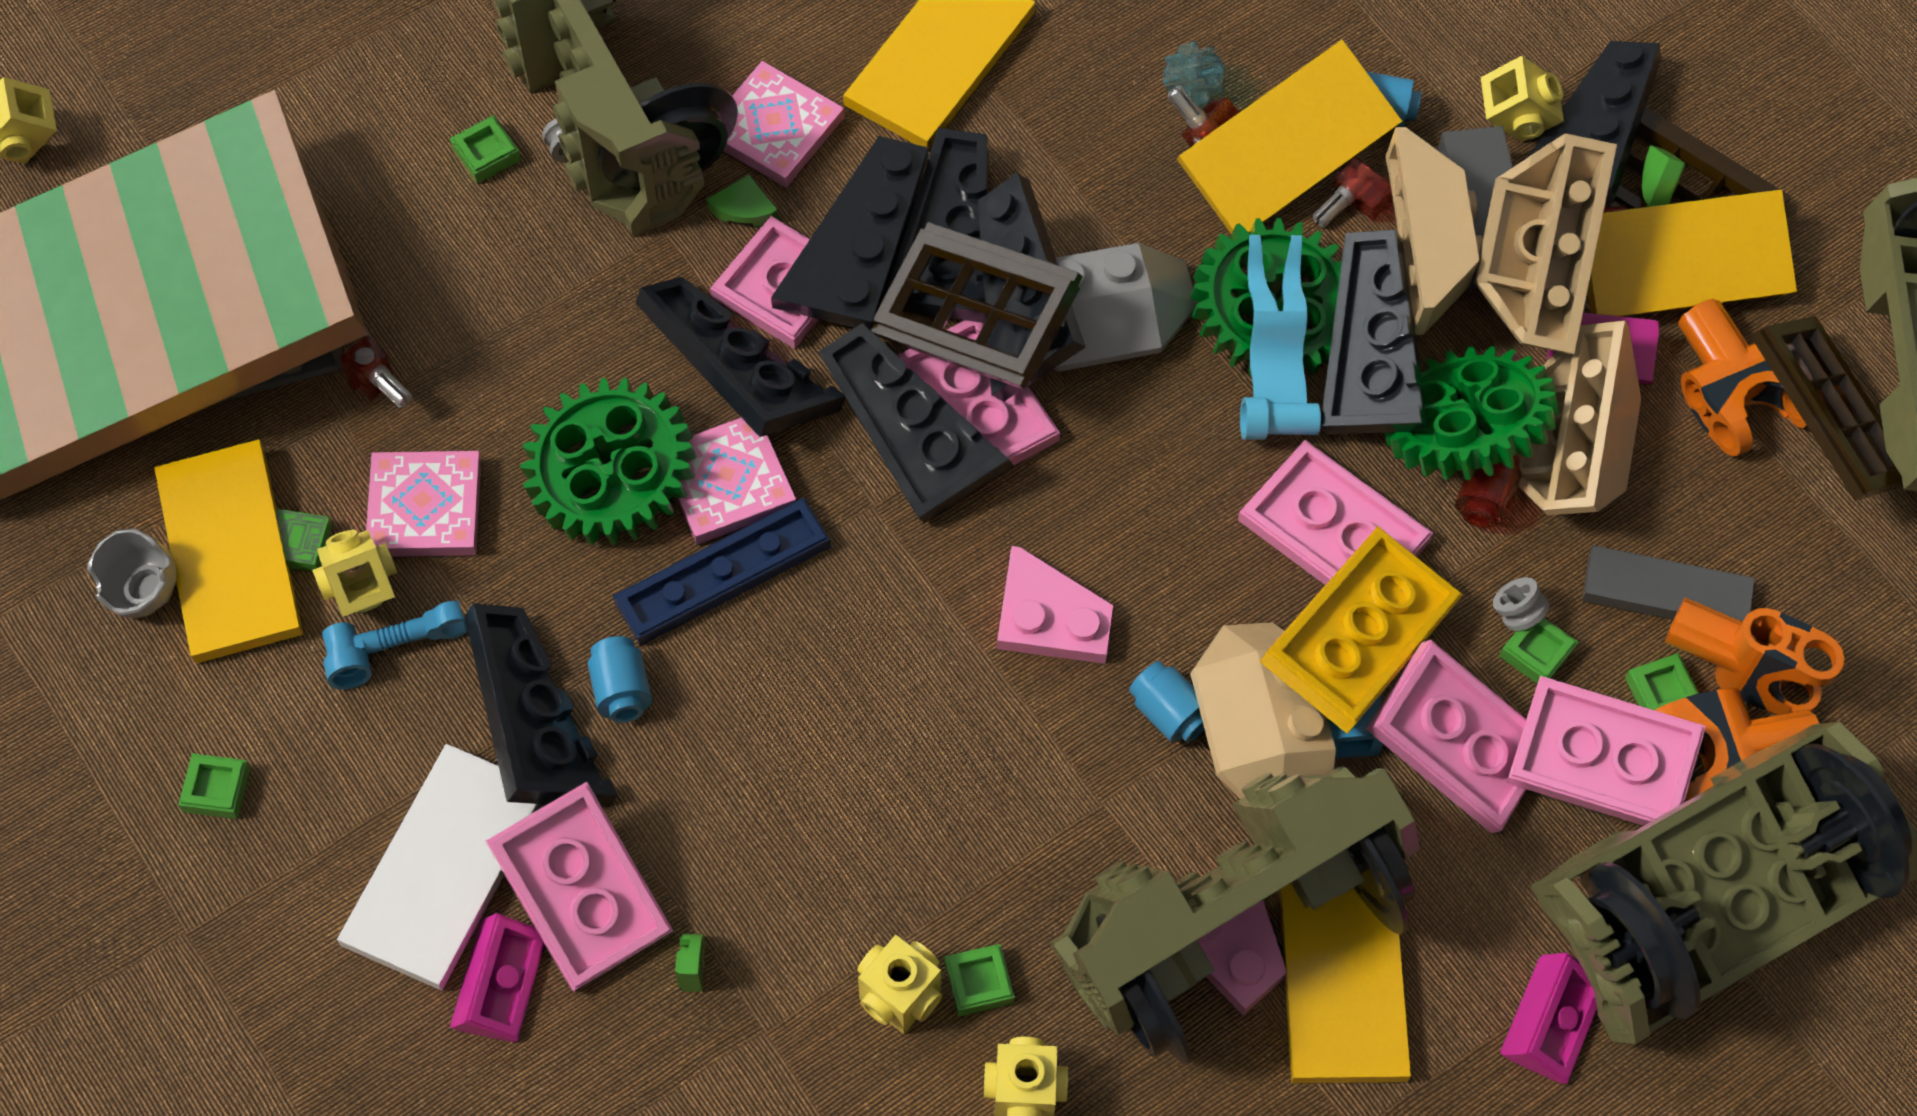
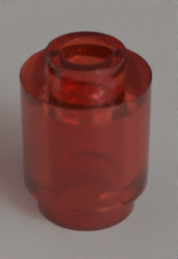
(1488, 499)

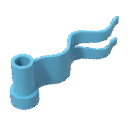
(1277, 353)

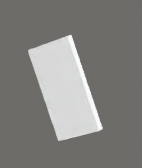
(435, 872)

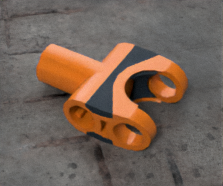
(1729, 379)
(1756, 653)
(1730, 732)

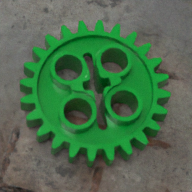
(1224, 276)
(1500, 393)
(620, 501)

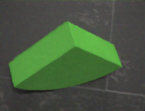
(1660, 176)
(742, 203)
(690, 962)

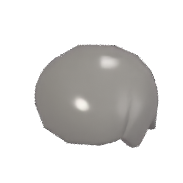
(132, 573)

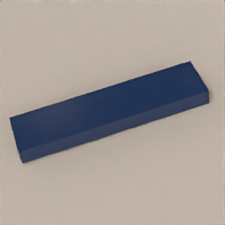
(721, 571)

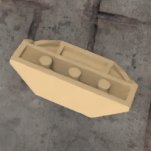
(1435, 225)
(1545, 240)
(1596, 425)
(1253, 716)

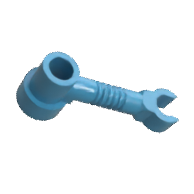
(347, 653)

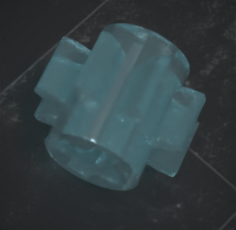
(1196, 71)

